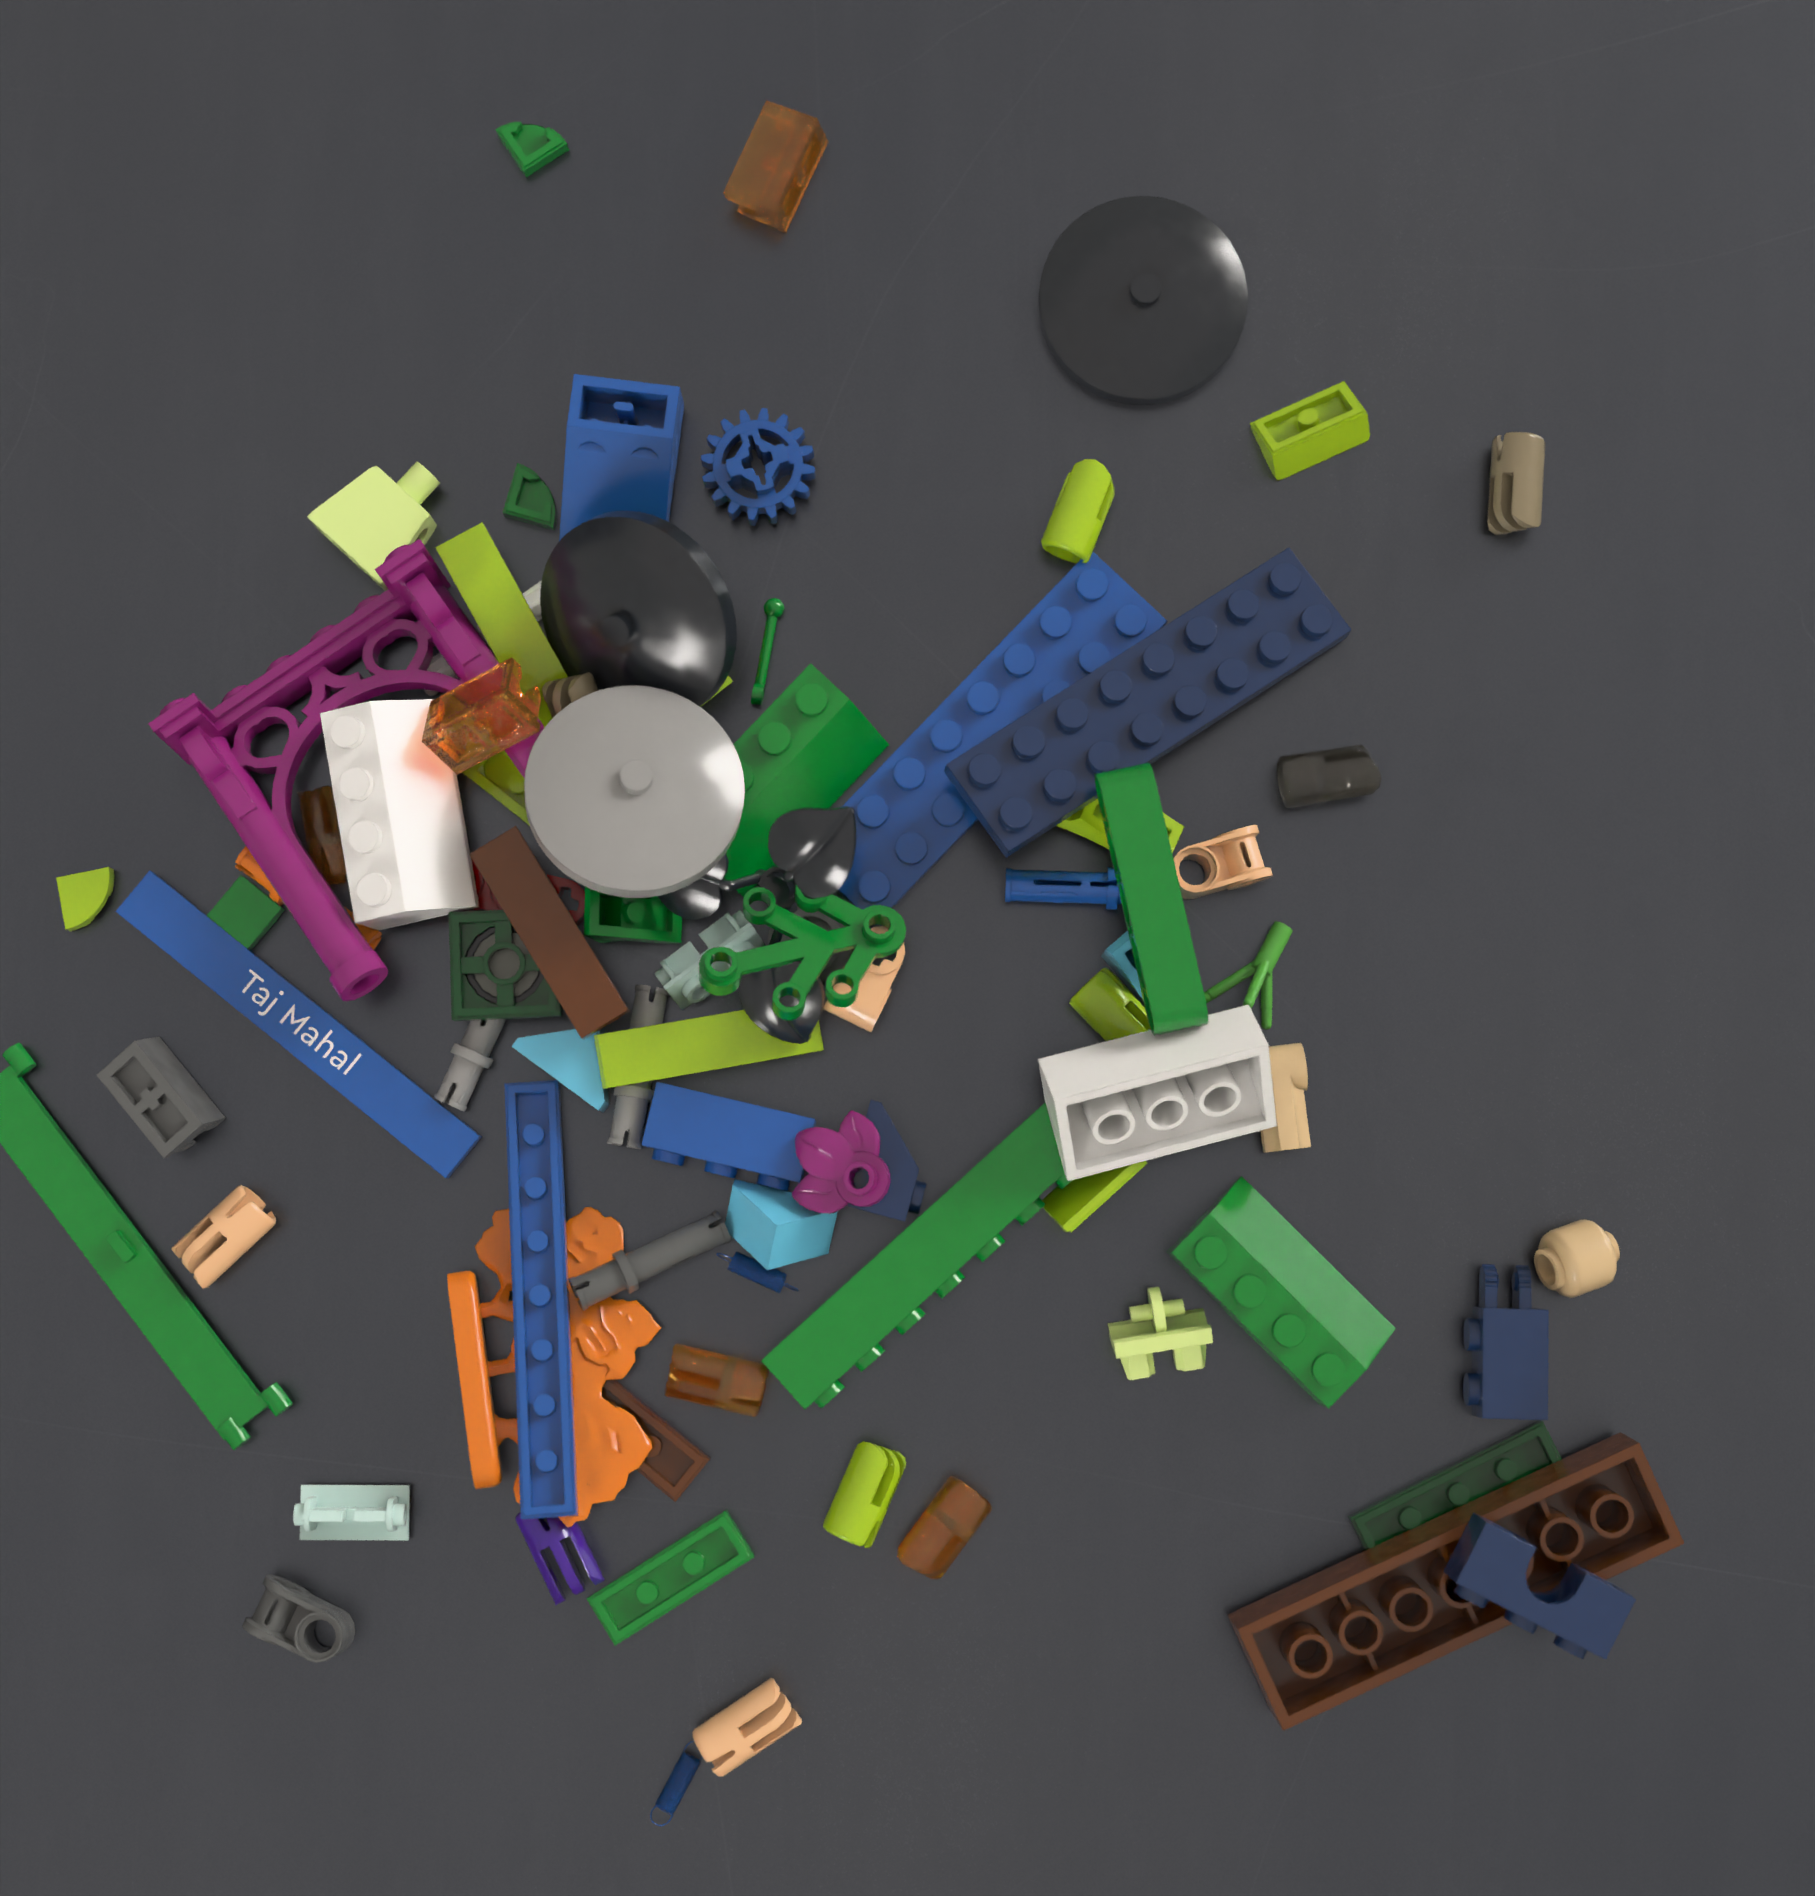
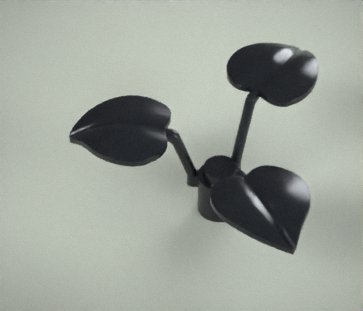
(809, 851)

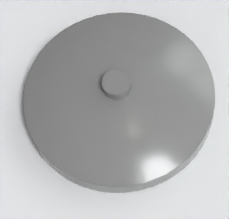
(634, 791)

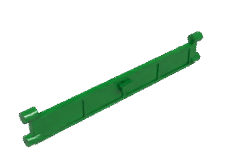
(127, 1260)

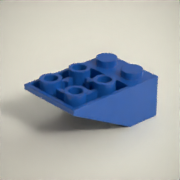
(619, 449)

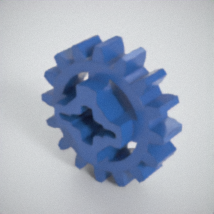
(739, 473)

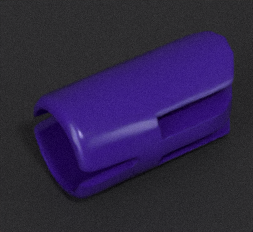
(540, 1537)

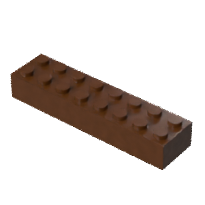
(1400, 1609)

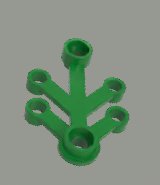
(810, 946)

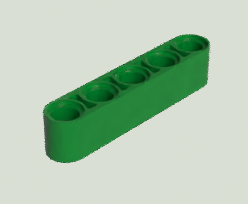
(1151, 899)

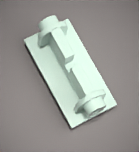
(681, 969)
(353, 1512)

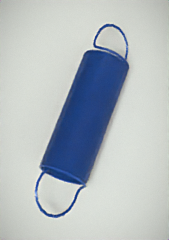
(754, 1271)
(677, 1784)

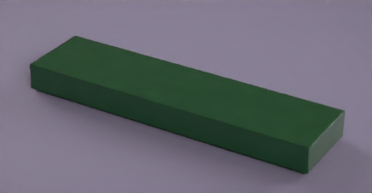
(1456, 1485)

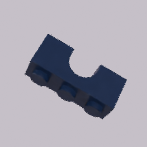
(1580, 1610)

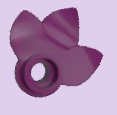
(834, 1160)

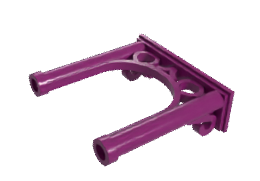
(205, 738)

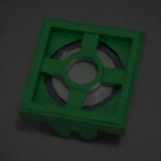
(497, 970)

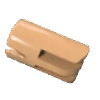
(224, 1235)
(746, 1727)

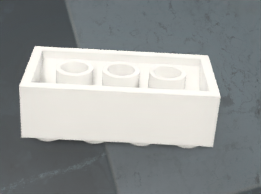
(397, 815)
(1158, 1093)

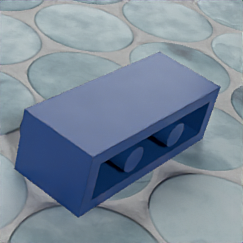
(725, 1135)

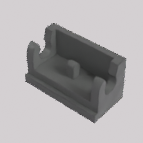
(160, 1095)

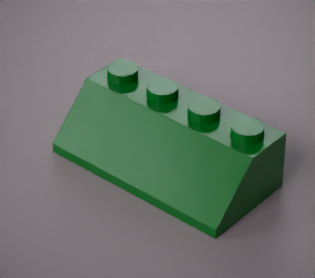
(796, 757)
(1282, 1292)

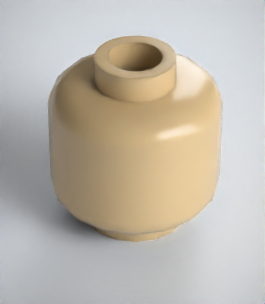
(1577, 1258)

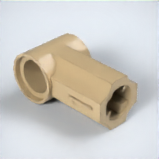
(1289, 1084)

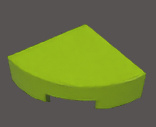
(84, 896)

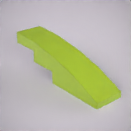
(501, 609)
(690, 1048)

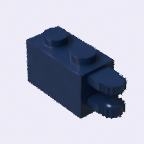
(1507, 1351)

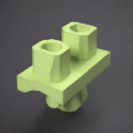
(1160, 1328)

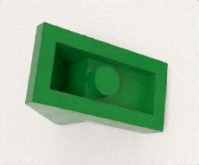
(629, 919)

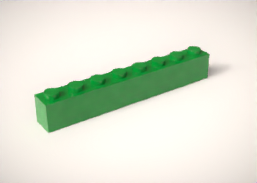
(918, 1263)

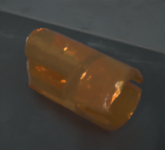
(323, 833)
(716, 1380)
(944, 1529)

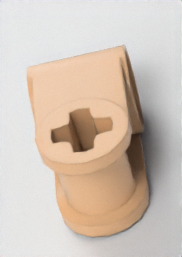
(1227, 862)
(872, 991)

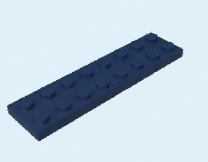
(1147, 700)

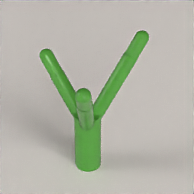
(1262, 968)

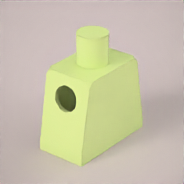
(377, 516)

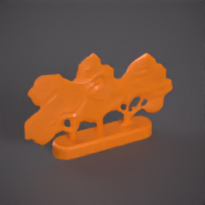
(602, 1349)

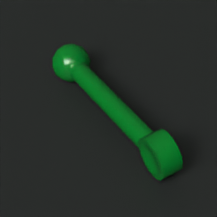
(773, 609)

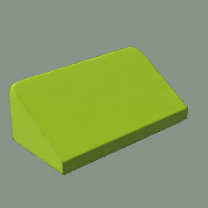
(1311, 430)
(1085, 1195)

